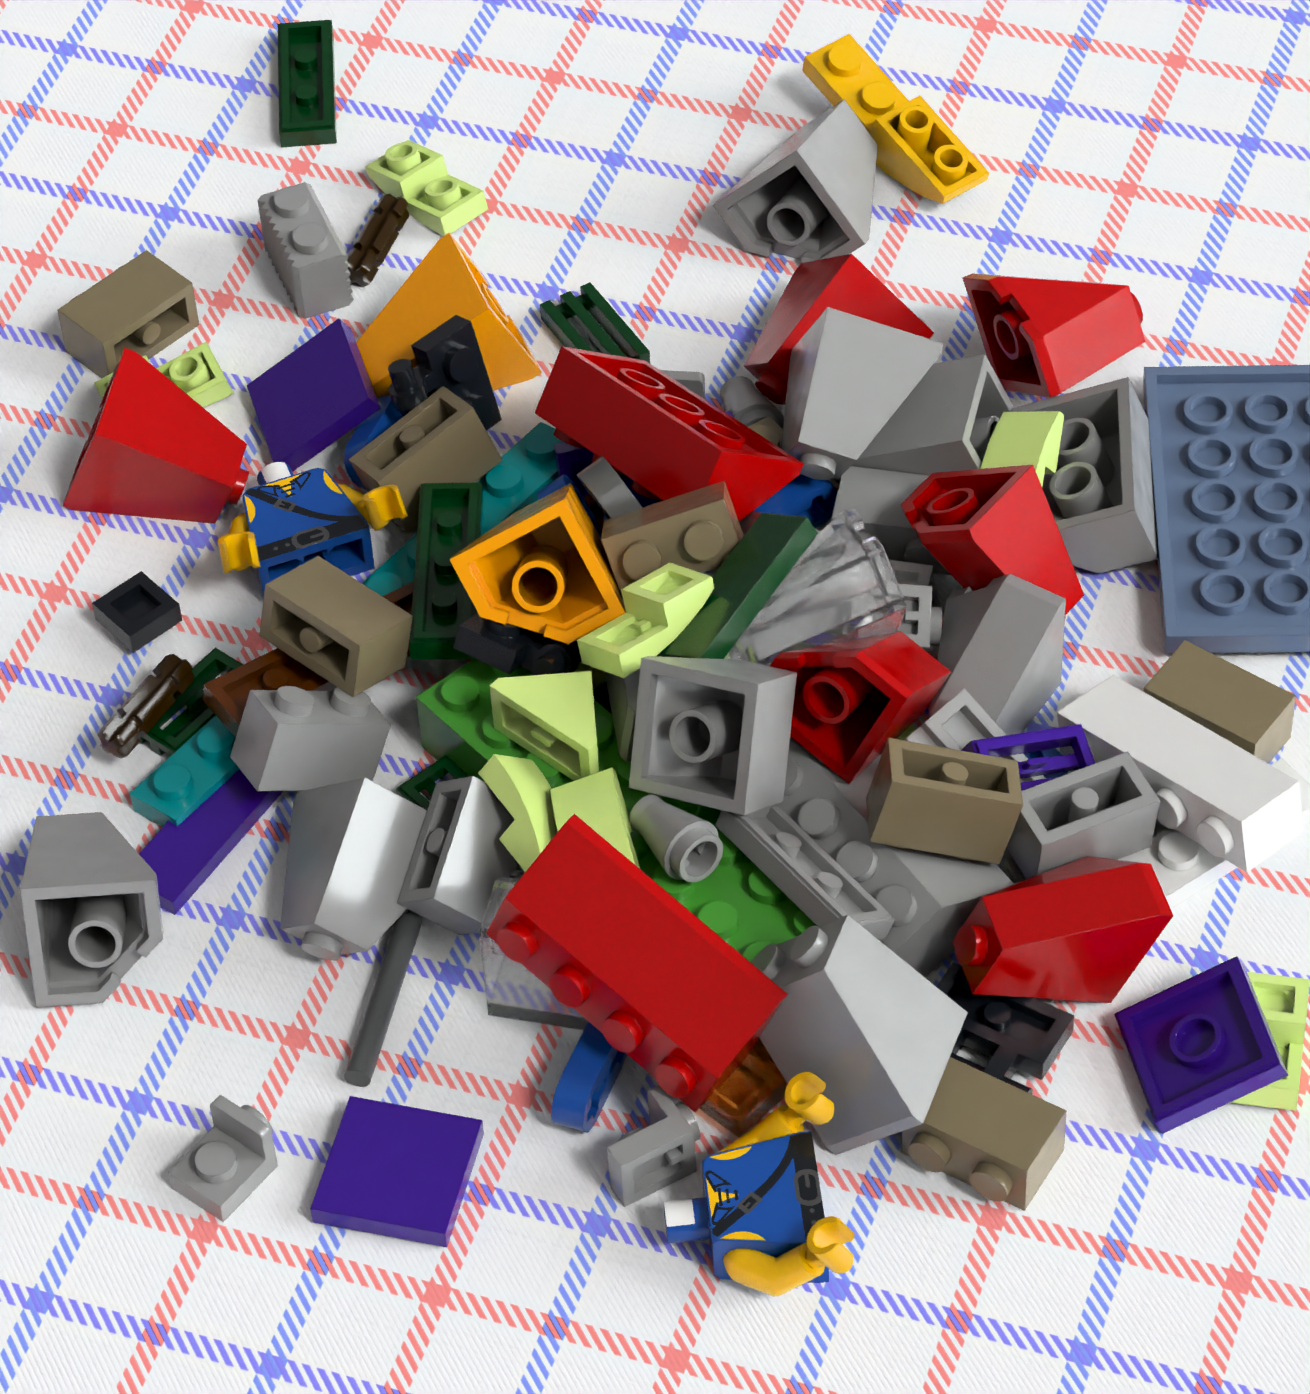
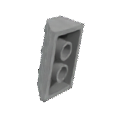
(1102, 477)

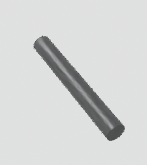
(383, 999)

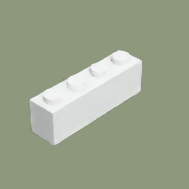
(1203, 781)

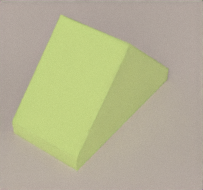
(550, 718)

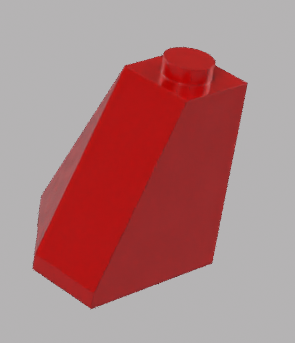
(814, 286)
(1052, 330)
(155, 452)
(991, 527)
(859, 696)
(1064, 932)

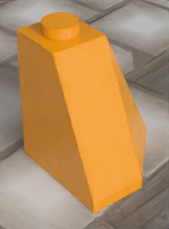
(436, 291)
(542, 570)

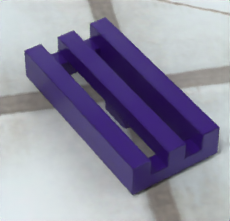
(1038, 741)

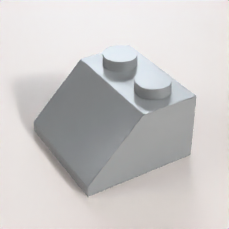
(713, 732)

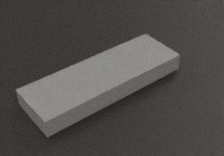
(803, 869)

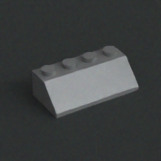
(920, 889)

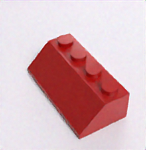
(659, 431)
(635, 963)

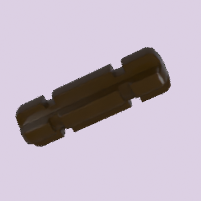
(376, 238)
(146, 706)

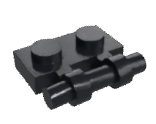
(446, 359)
(512, 646)
(1008, 1029)

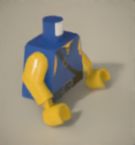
(303, 518)
(767, 1203)

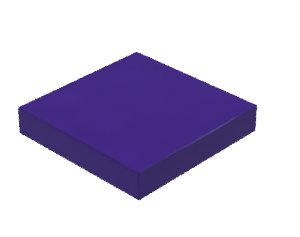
(313, 396)
(1200, 1044)
(397, 1171)

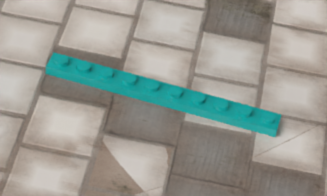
(205, 759)

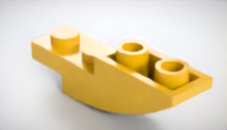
(910, 136)

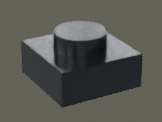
(137, 611)

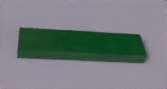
(446, 524)

